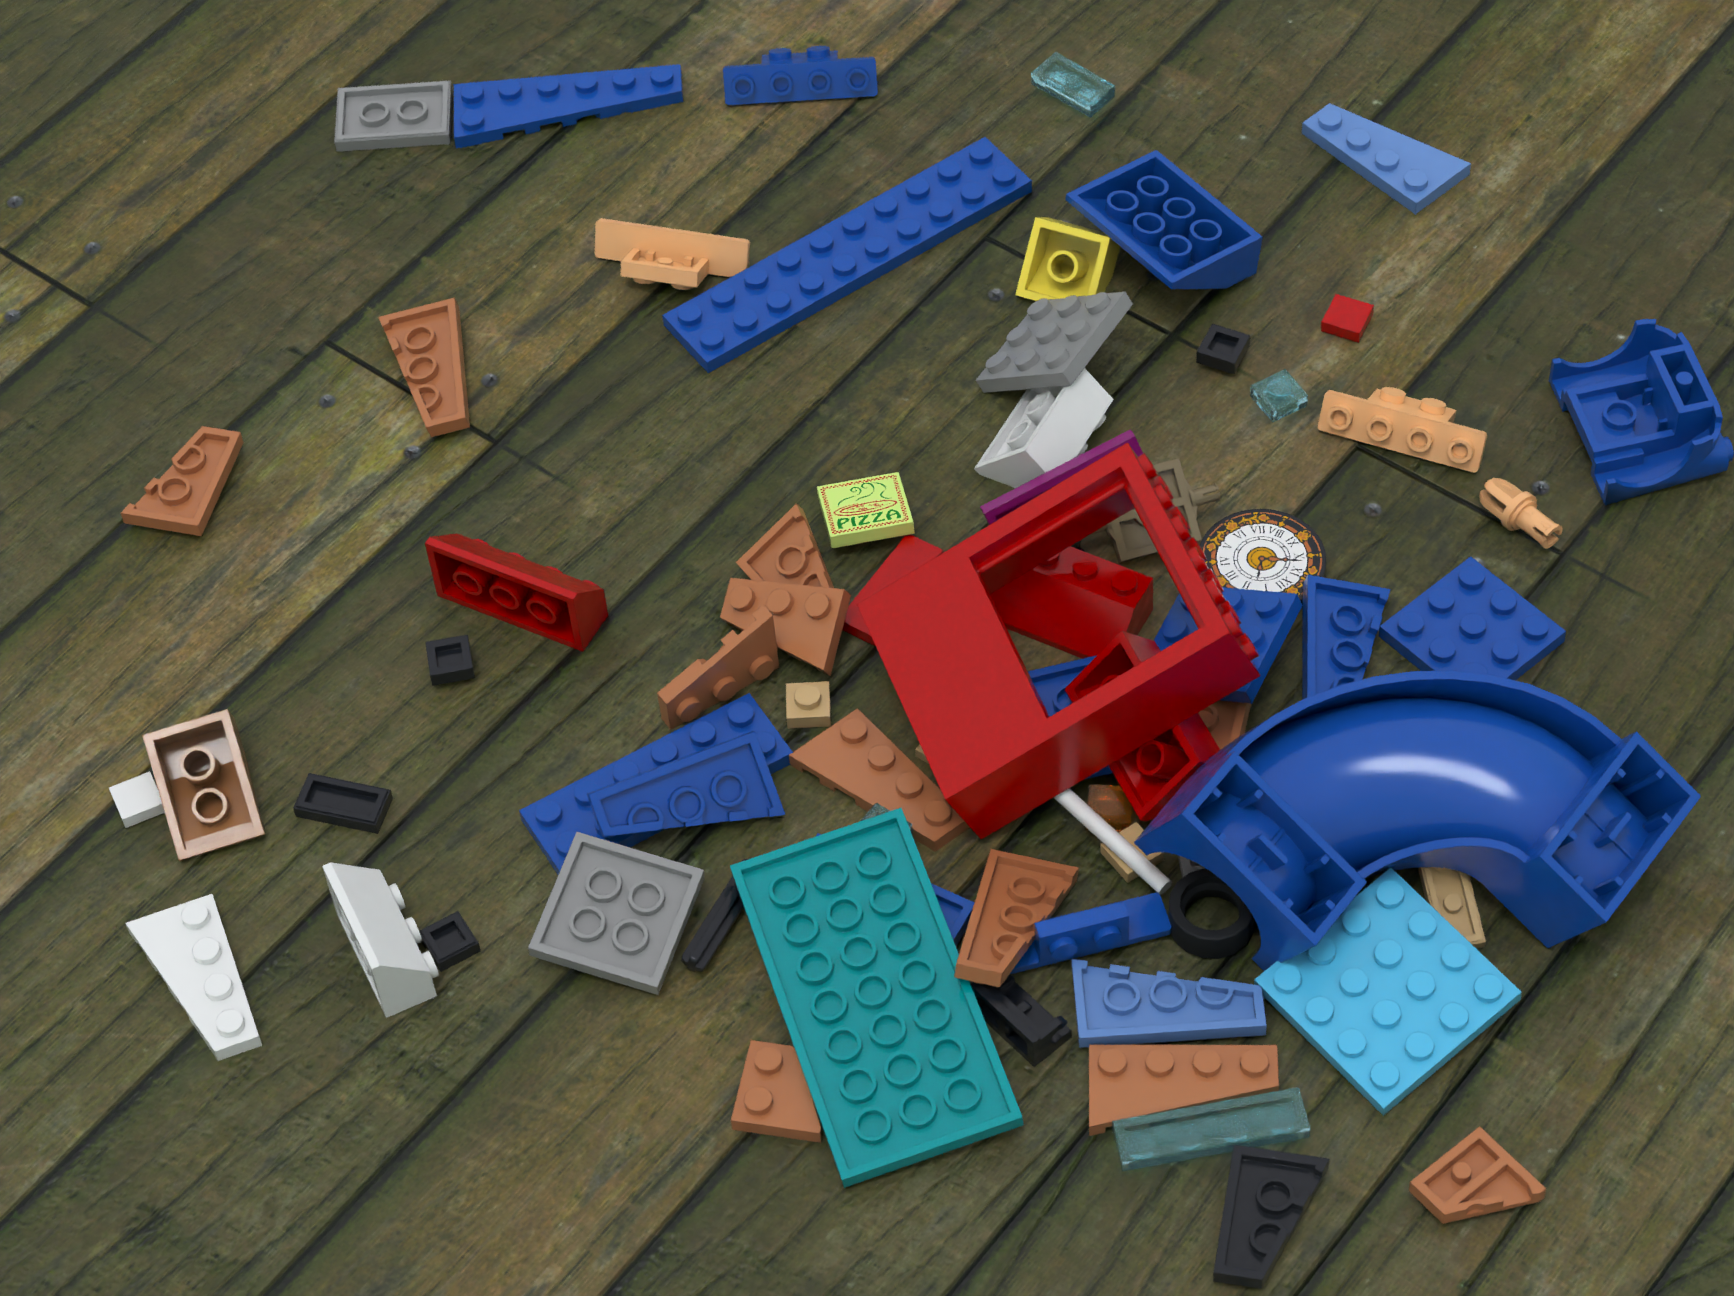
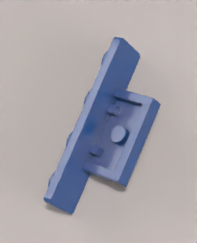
(800, 77)
(1096, 931)

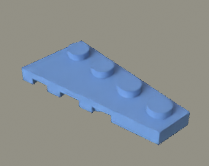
(1389, 160)
(1146, 1008)

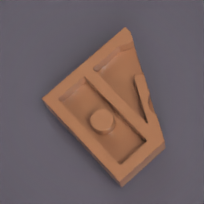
(775, 1095)
(1475, 1181)

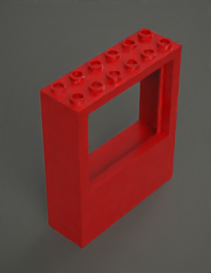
(970, 689)

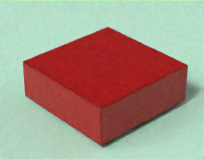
(1347, 318)

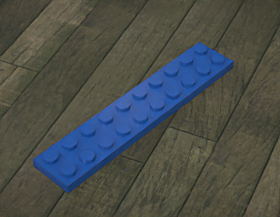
(846, 254)

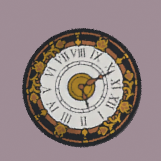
(1264, 551)

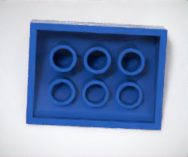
(1170, 224)

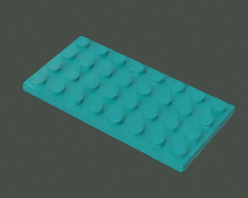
(874, 998)

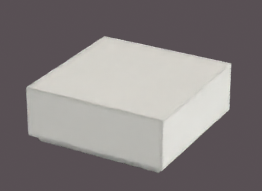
(137, 799)

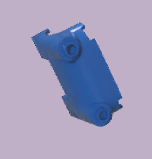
(1644, 414)

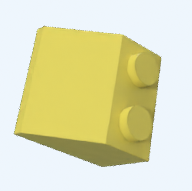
(1066, 261)

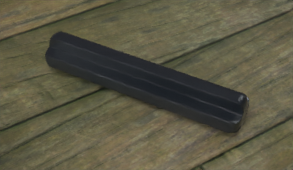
(713, 929)

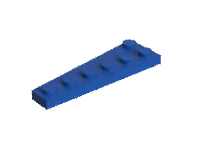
(504, 106)

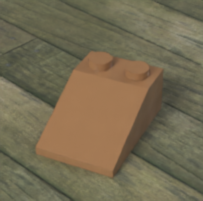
(204, 784)

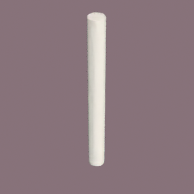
(1114, 841)

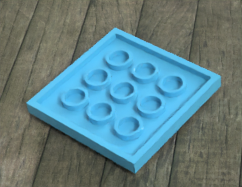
(1389, 992)

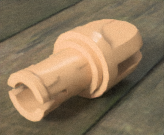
(1519, 511)

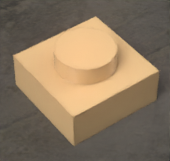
(808, 705)

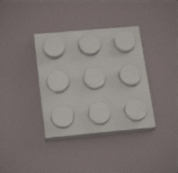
(1054, 342)
(616, 913)

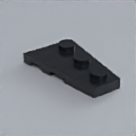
(1261, 1210)

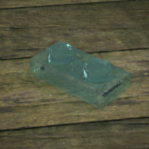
(1073, 84)

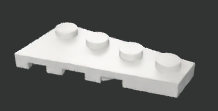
(200, 972)

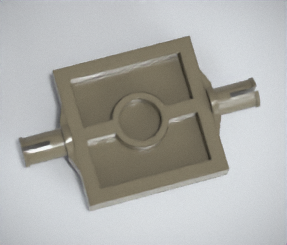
(1128, 531)

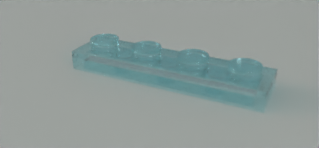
(1210, 1129)

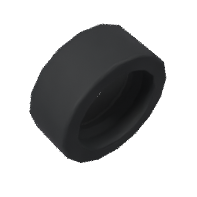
(1202, 942)

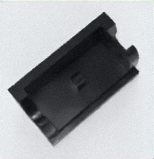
(1021, 1020)

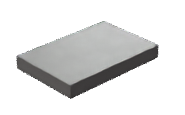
(393, 116)

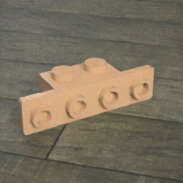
(669, 254)
(1405, 426)

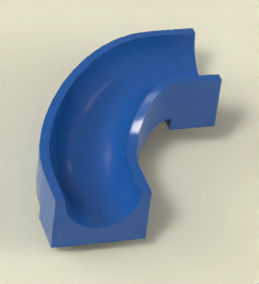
(1426, 776)

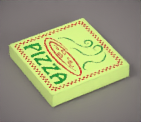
(865, 510)

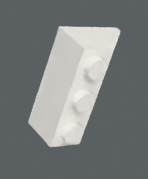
(1045, 431)
(382, 936)

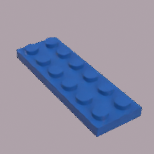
(567, 811)

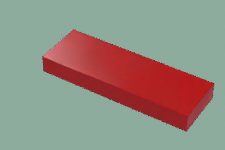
(905, 558)

